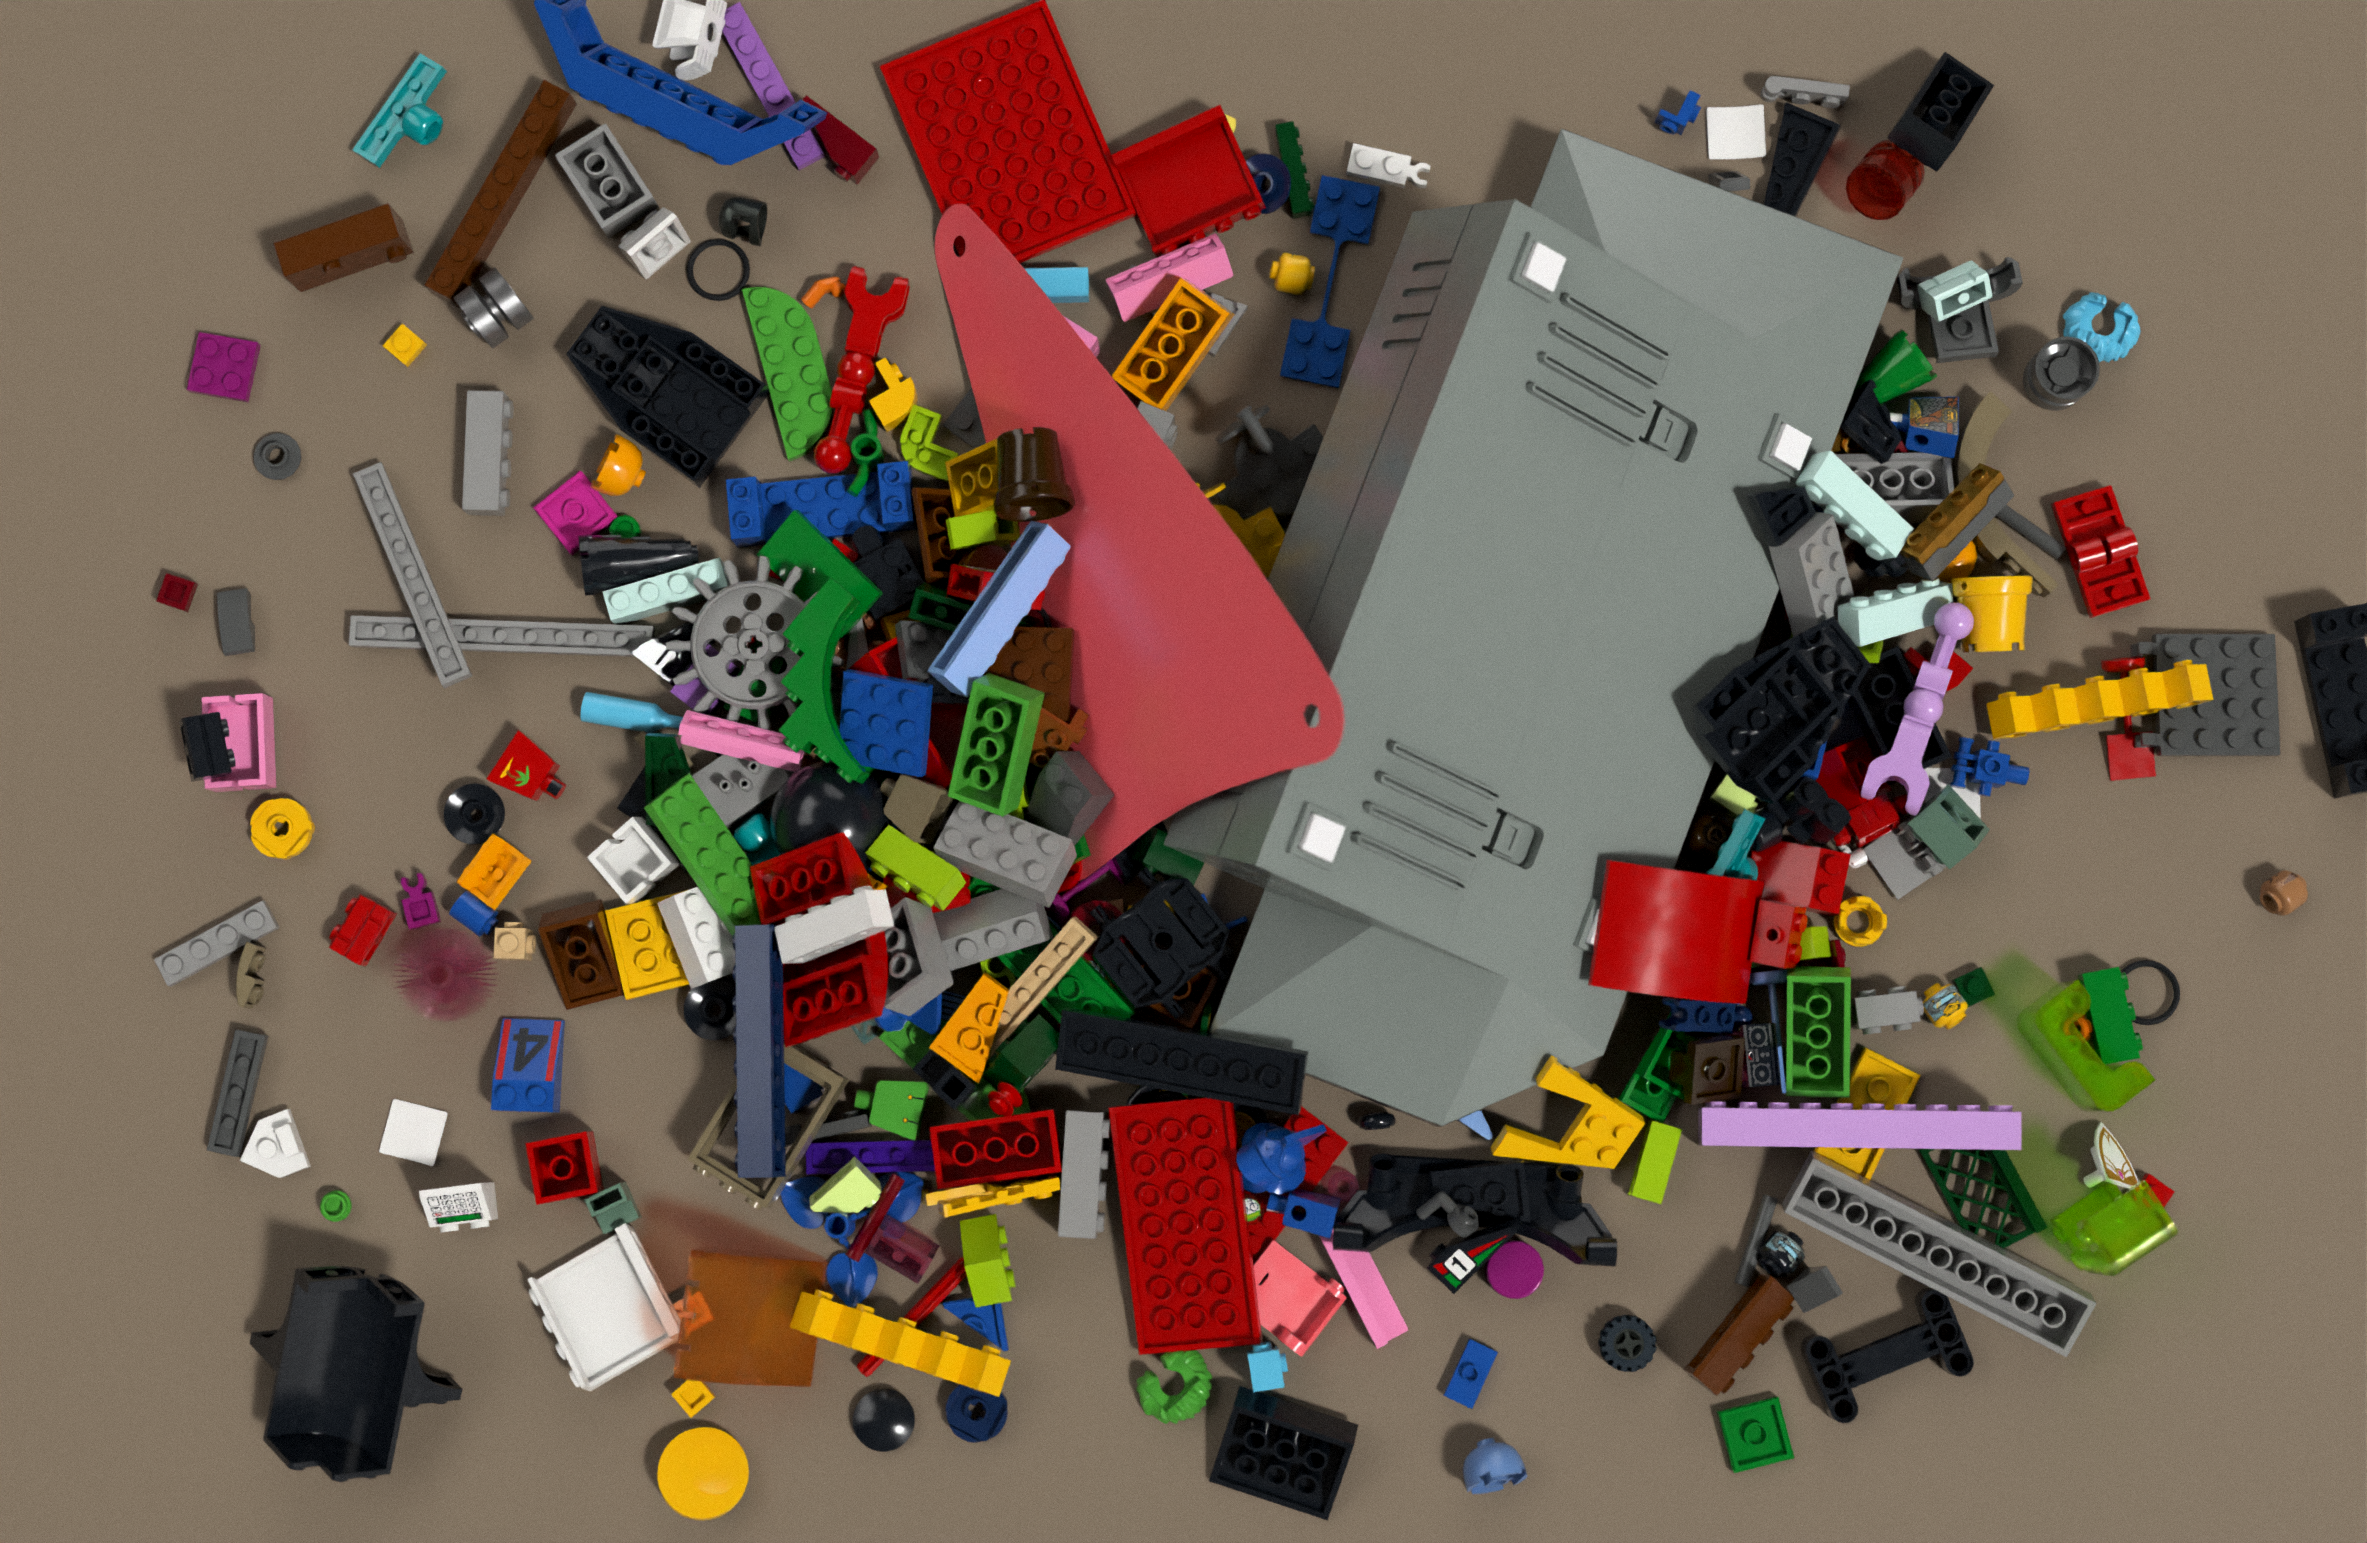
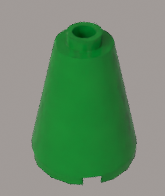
(1896, 369)

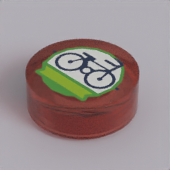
(1254, 1208)

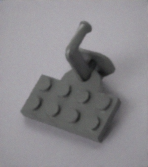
(1274, 473)

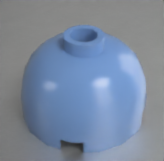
(1492, 1466)

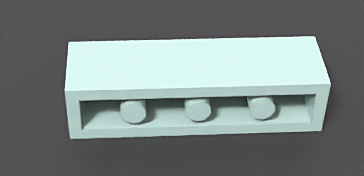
(1854, 506)
(663, 592)
(1893, 611)

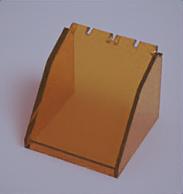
(745, 1319)

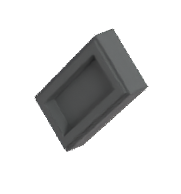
(1729, 181)

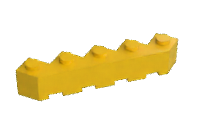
(2099, 700)
(900, 1342)

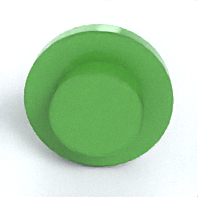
(336, 1206)

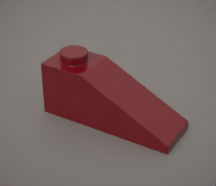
(846, 149)

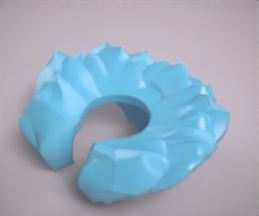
(2110, 347)

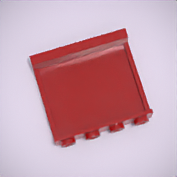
(1189, 181)

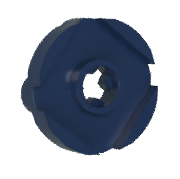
(982, 1427)

